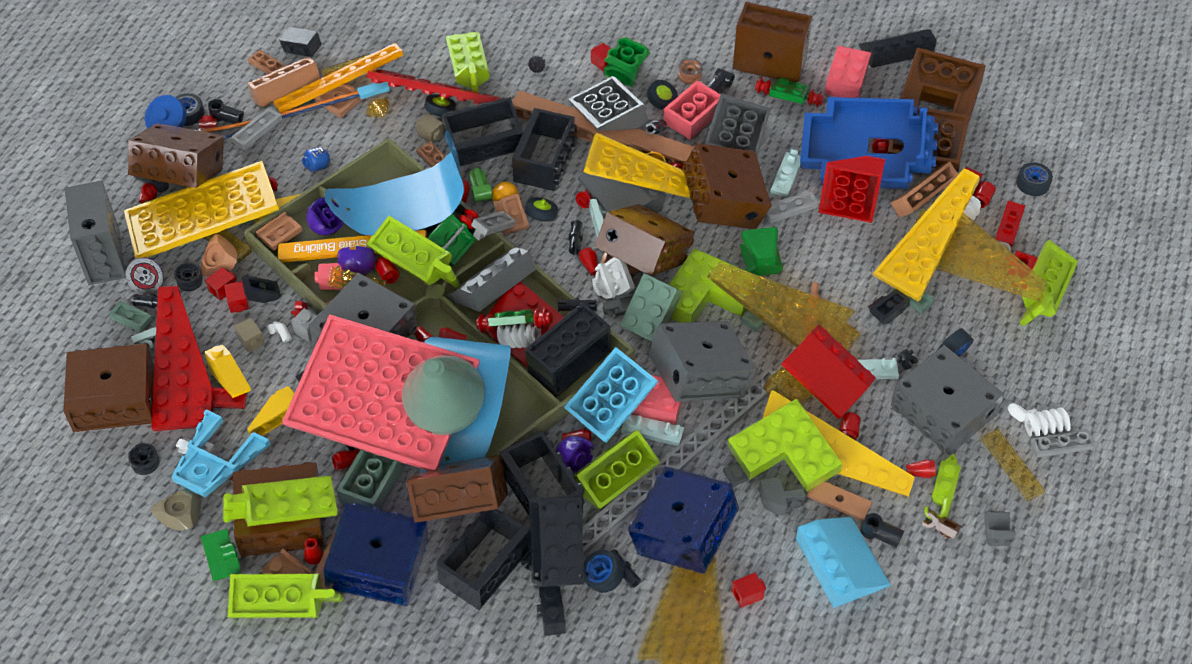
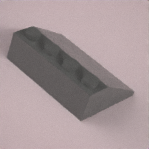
(610, 106)
(738, 124)
(617, 194)
(493, 280)

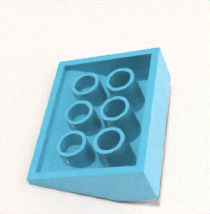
(611, 395)
(841, 559)

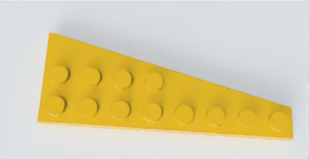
(624, 164)
(919, 252)
(856, 460)

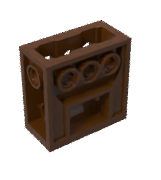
(944, 81)

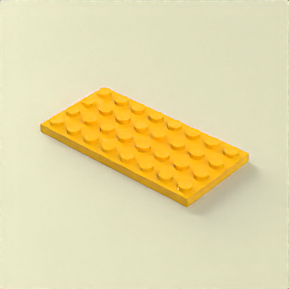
(200, 210)

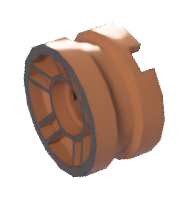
(690, 71)

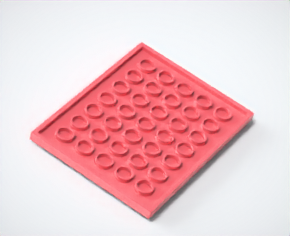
(356, 393)

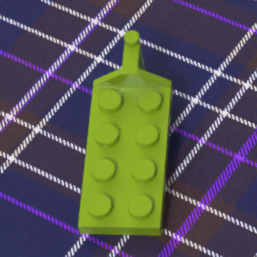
(468, 59)
(413, 252)
(1056, 269)
(281, 501)
(278, 596)

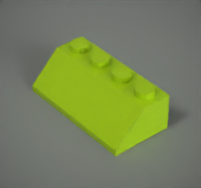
(616, 469)

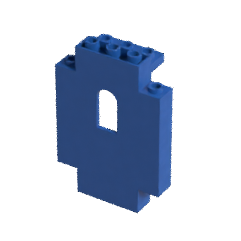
(850, 123)

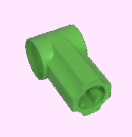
(480, 188)

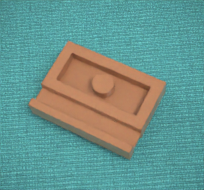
(514, 208)
(278, 231)
(285, 564)

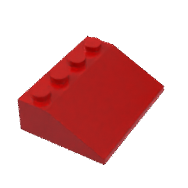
(852, 188)
(518, 299)
(828, 371)

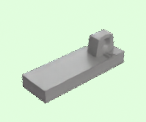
(256, 128)
(492, 224)

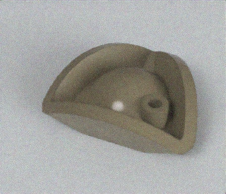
(178, 510)

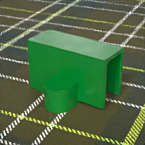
(220, 554)

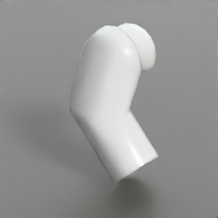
(281, 329)
(1018, 412)

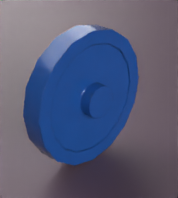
(166, 111)

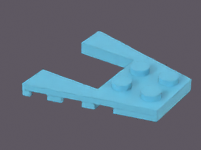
(206, 472)

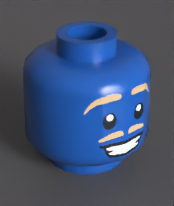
(316, 159)

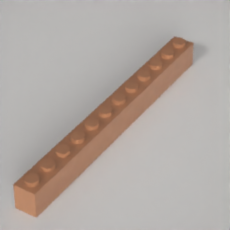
(634, 138)

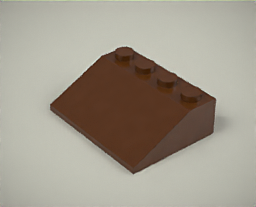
(950, 137)

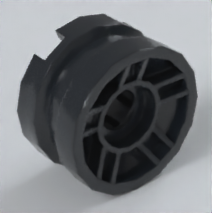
(187, 270)
(143, 452)

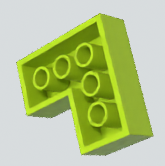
(699, 289)
(790, 437)

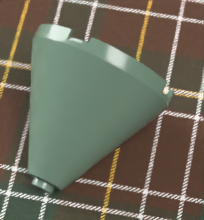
(443, 394)

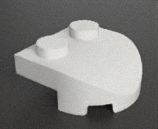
(612, 279)

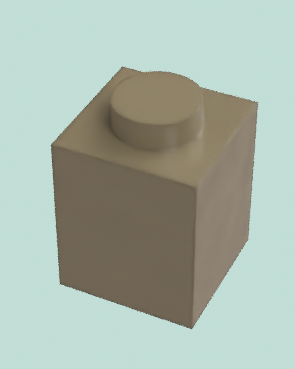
(430, 128)
(249, 335)

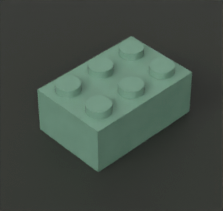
(650, 306)
(369, 480)

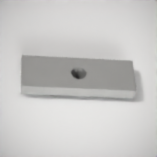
(1062, 443)

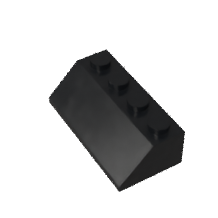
(898, 47)

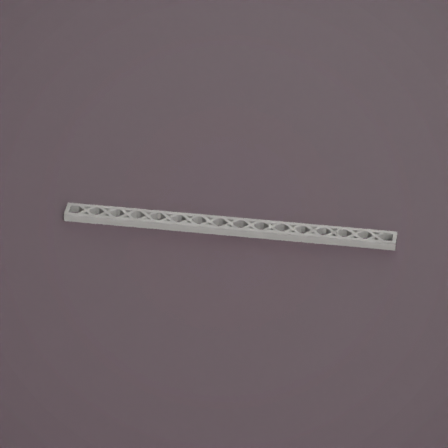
(703, 430)

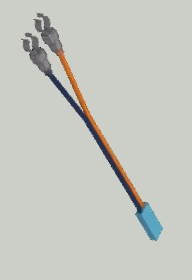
(362, 92)

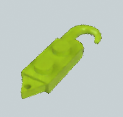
(945, 485)

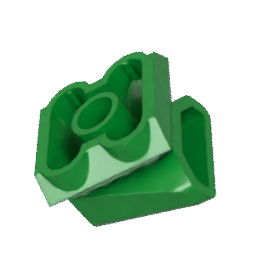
(625, 60)
(761, 251)

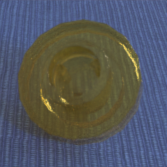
(377, 107)

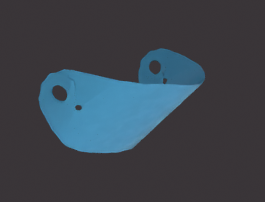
(412, 199)
(493, 368)

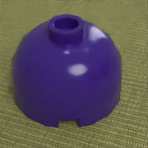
(322, 219)
(357, 261)
(575, 452)

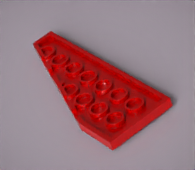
(397, 79)
(180, 377)

